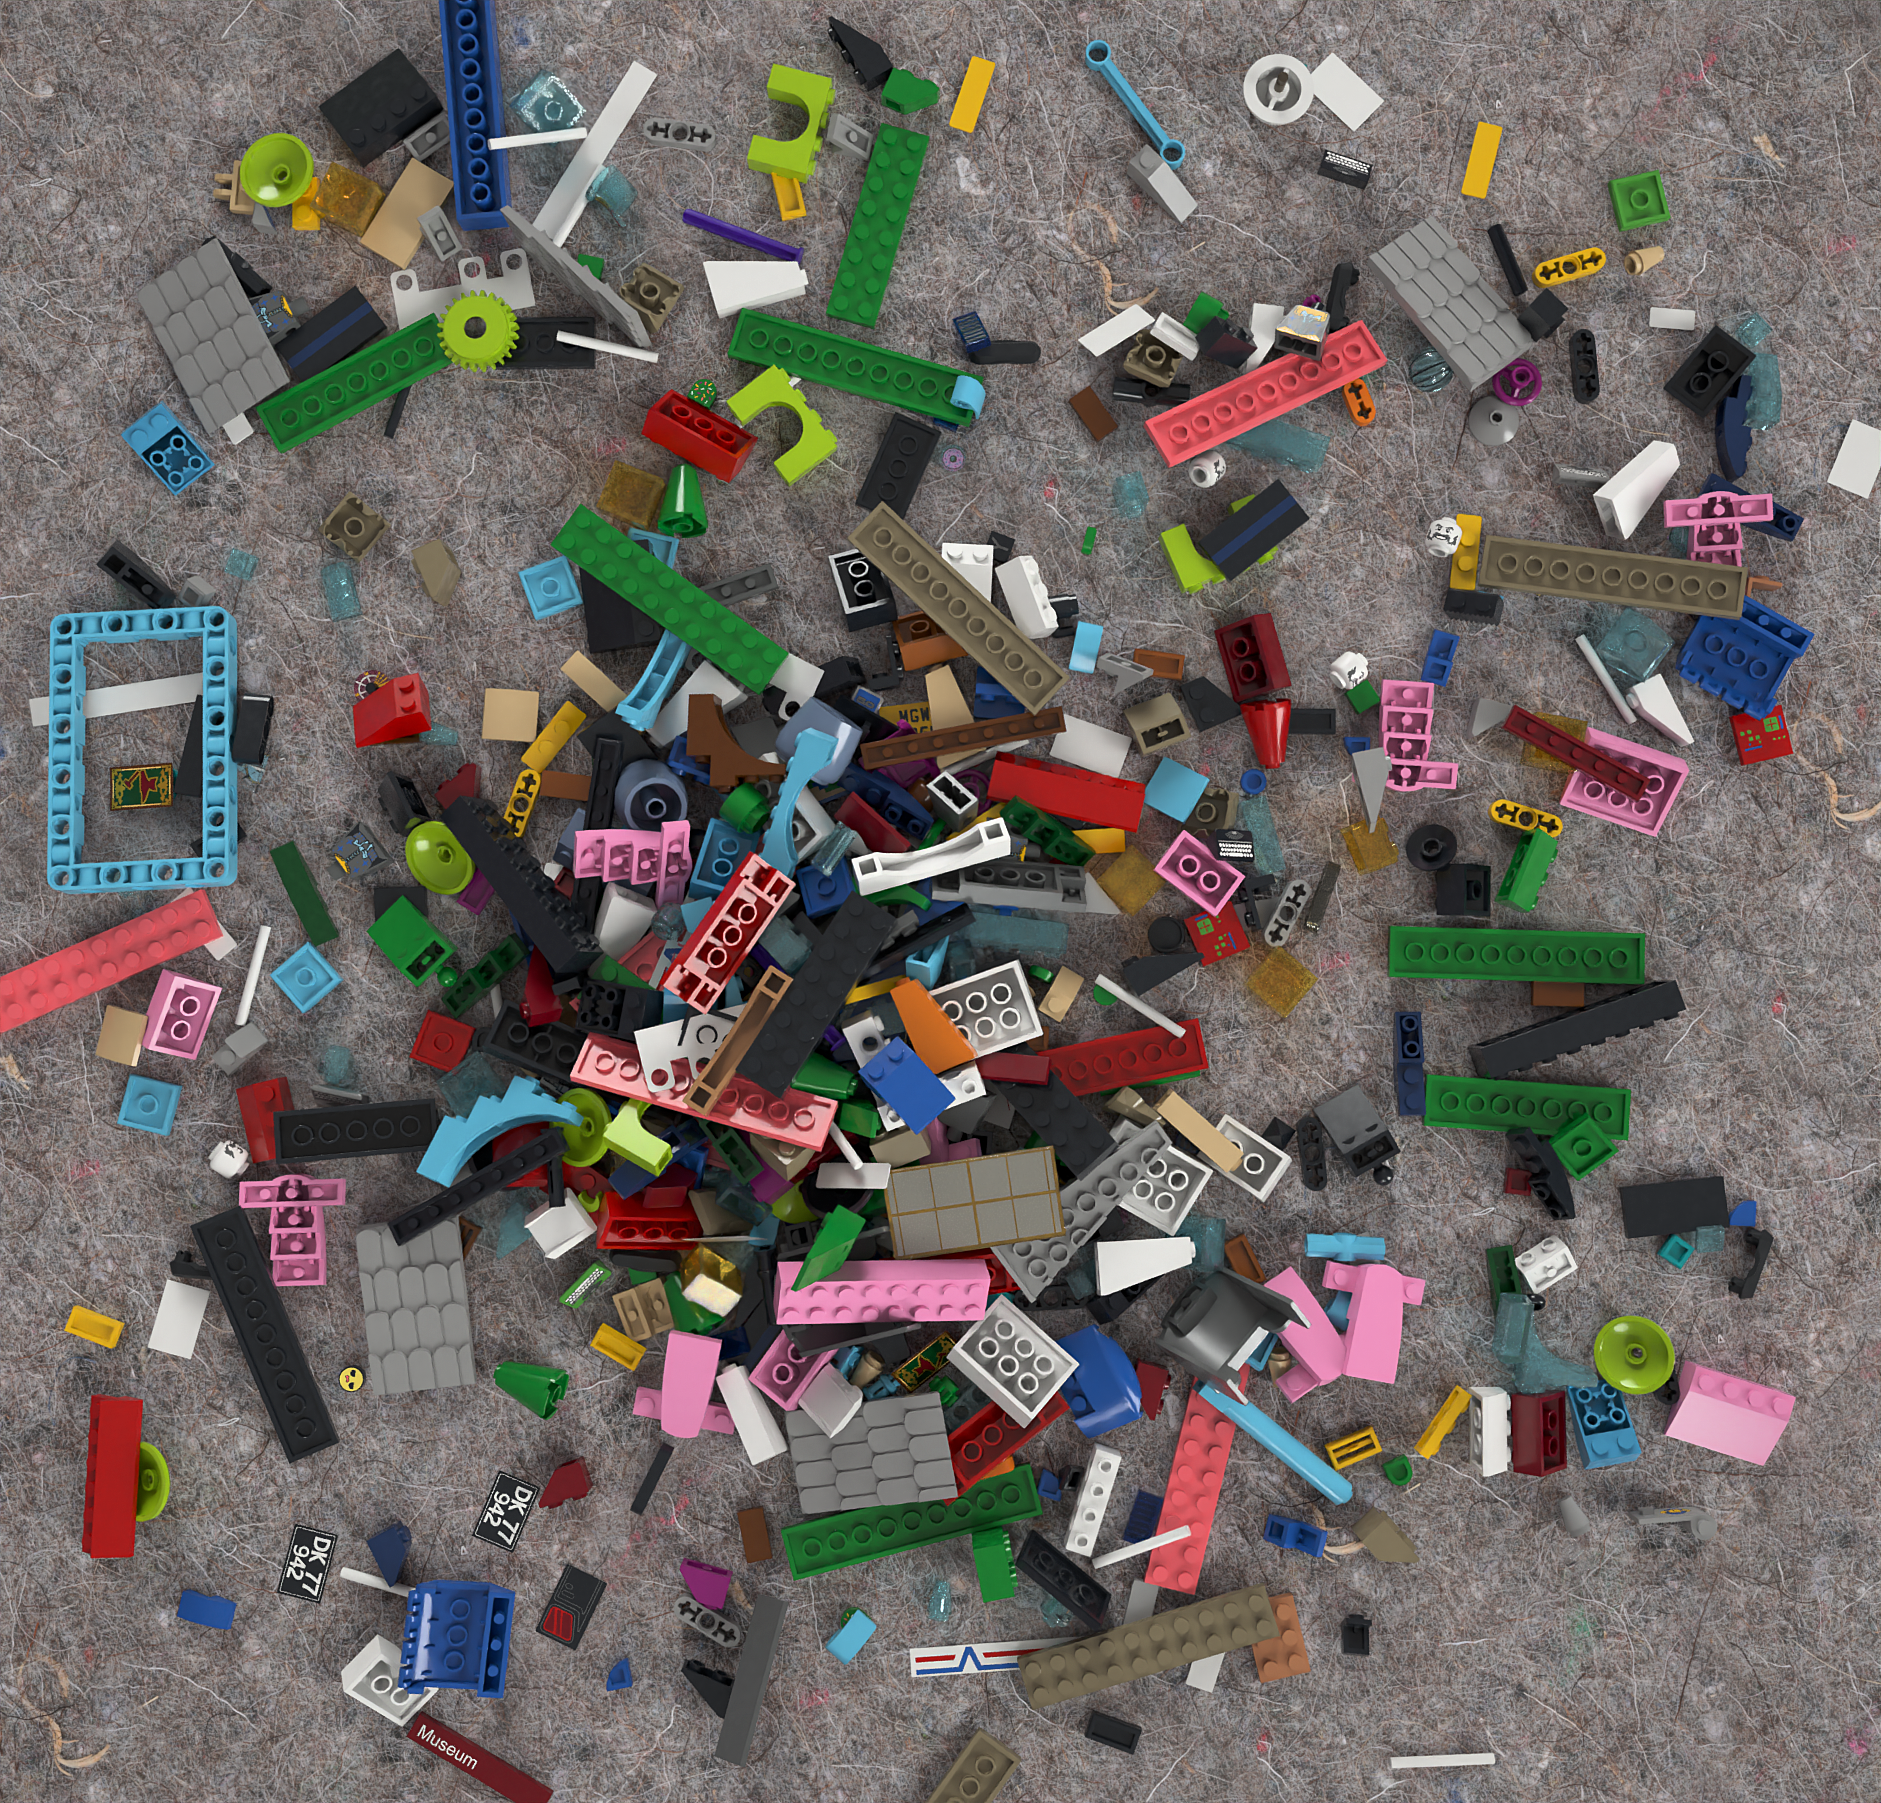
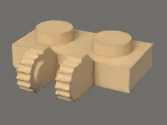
(239, 200)

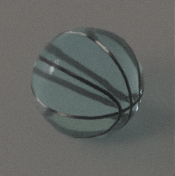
(1429, 371)

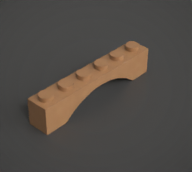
(722, 1066)

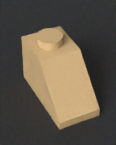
(1060, 994)

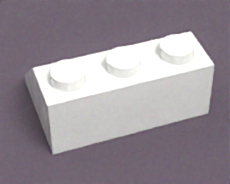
(1027, 597)
(1489, 1430)

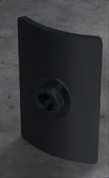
(873, 726)

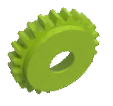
(489, 347)

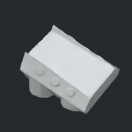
(560, 1227)
(831, 1400)

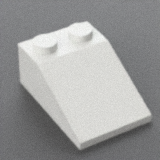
(973, 563)
(1261, 1161)
(374, 1681)

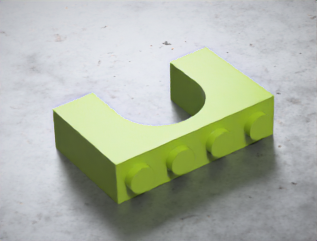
(794, 157)
(773, 390)
(1188, 565)
(633, 1142)

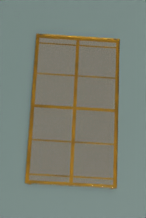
(974, 1203)

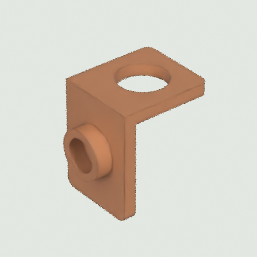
(1761, 583)

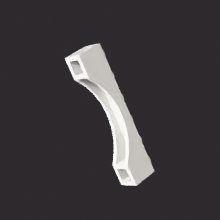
(887, 870)

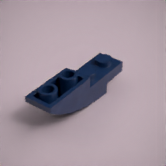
(1731, 436)
(1784, 522)
(893, 801)
(1407, 1063)
(682, 1139)

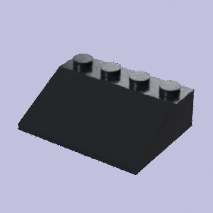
(381, 107)
(612, 620)

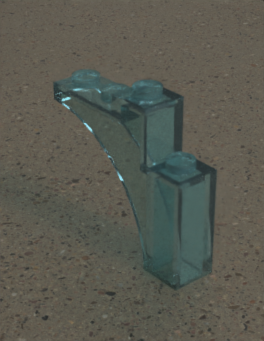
(1534, 1365)

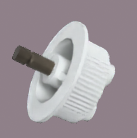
(1278, 89)

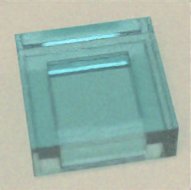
(1753, 330)
(241, 564)
(1709, 1239)

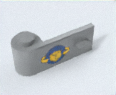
(1692, 1519)

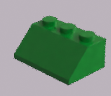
(1527, 871)

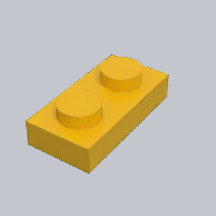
(302, 215)

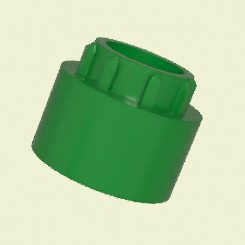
(1203, 311)
(746, 809)

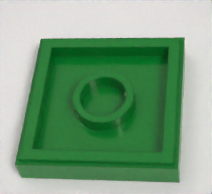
(1582, 1146)

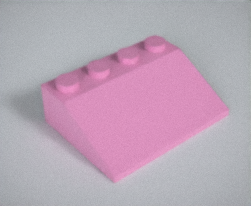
(1648, 814)
(1728, 1413)

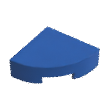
(1356, 744)
(1744, 1214)
(1048, 1485)
(620, 1676)

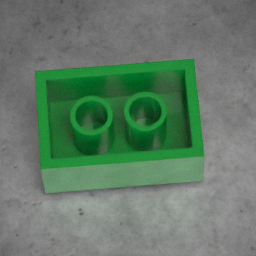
(994, 1563)

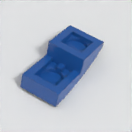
(1439, 657)
(206, 1610)

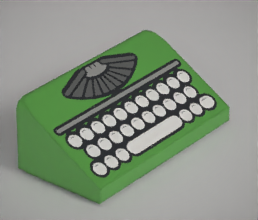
(585, 1285)

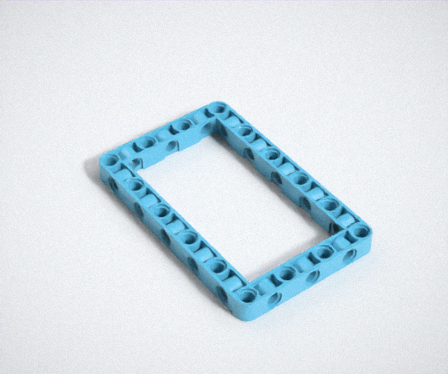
(66, 749)

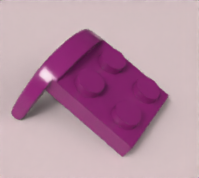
(906, 773)

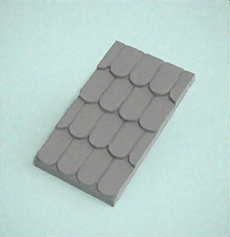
(577, 278)
(1450, 302)
(212, 336)
(415, 1309)
(883, 1456)

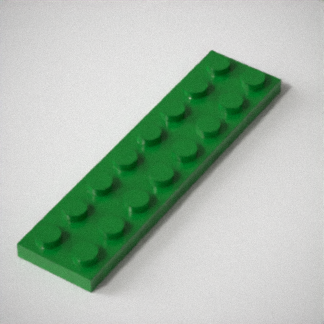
(877, 226)
(354, 384)
(1518, 1104)

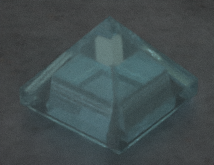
(1679, 538)

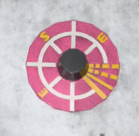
(368, 683)

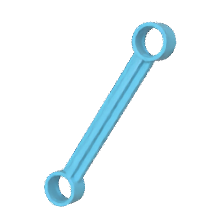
(1133, 102)

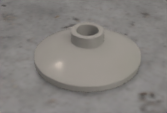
(1488, 431)

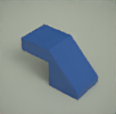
(1295, 1534)

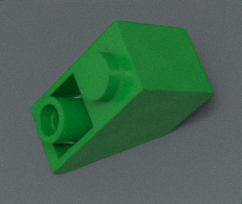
(907, 93)
(857, 1117)

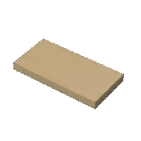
(395, 228)

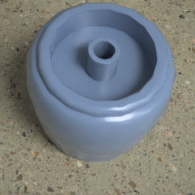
(825, 719)
(650, 795)

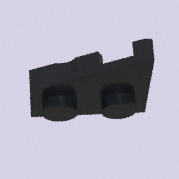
(1208, 704)

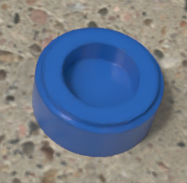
(1253, 781)

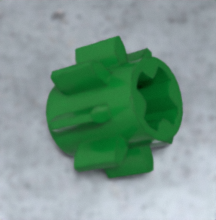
(947, 1389)

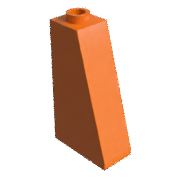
(929, 1027)

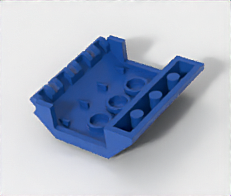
(1743, 656)
(457, 1637)

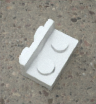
(1545, 1264)

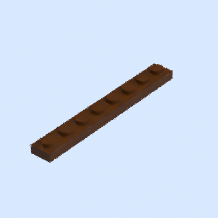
(962, 738)

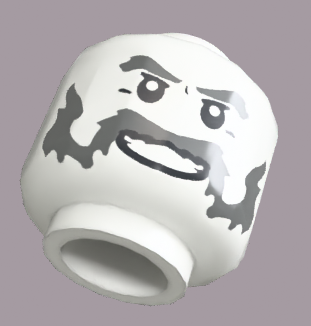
(1207, 468)
(1443, 537)
(1348, 670)
(228, 1159)

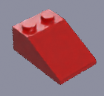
(392, 711)

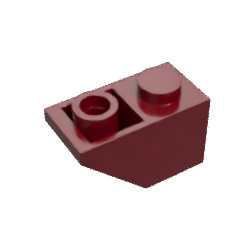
(464, 784)
(670, 1188)
(1152, 1380)
(567, 1481)

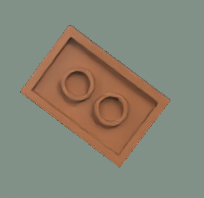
(1286, 1653)

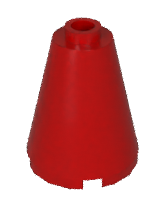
(1268, 729)

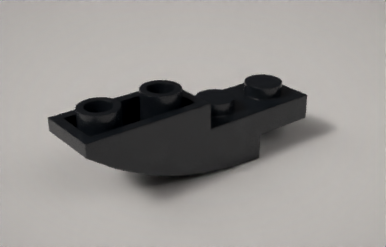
(1547, 1176)

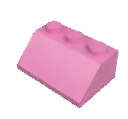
(1198, 874)
(179, 1014)
(786, 1374)

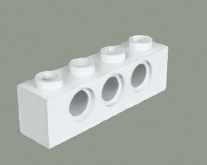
(858, 1029)
(961, 1081)
(1092, 1499)

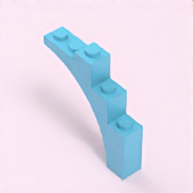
(645, 700)
(462, 1137)

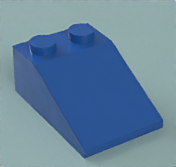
(906, 1085)

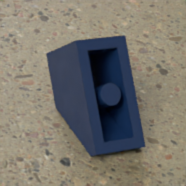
(391, 1550)

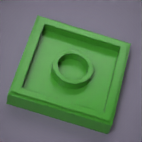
(1638, 200)

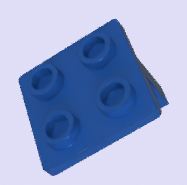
(993, 699)
(682, 763)

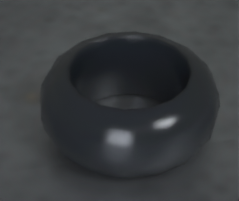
(1538, 1301)

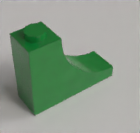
(896, 895)

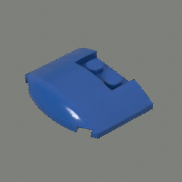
(1103, 1386)

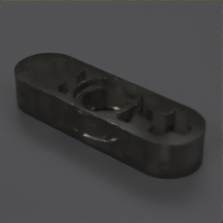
(1321, 897)

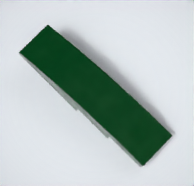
(1047, 832)
(304, 893)
(485, 975)
(733, 1149)
(1501, 1274)

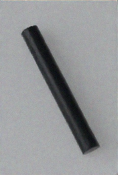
(396, 412)

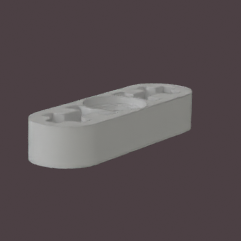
(673, 125)
(1296, 910)
(708, 1631)

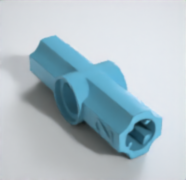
(1344, 1246)

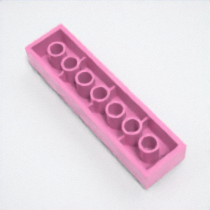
(885, 1292)

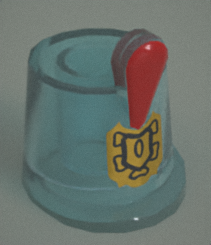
(613, 192)

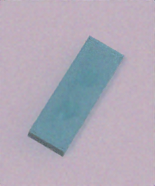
(1265, 840)

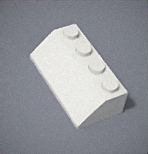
(810, 821)

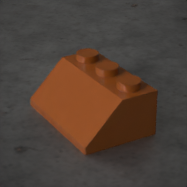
(923, 641)

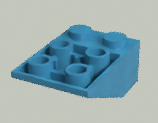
(167, 448)
(1602, 1425)

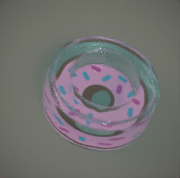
(953, 458)

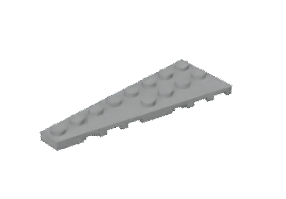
(1084, 1210)

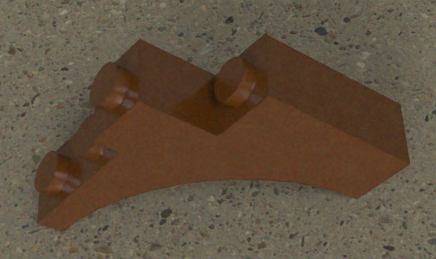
(711, 741)

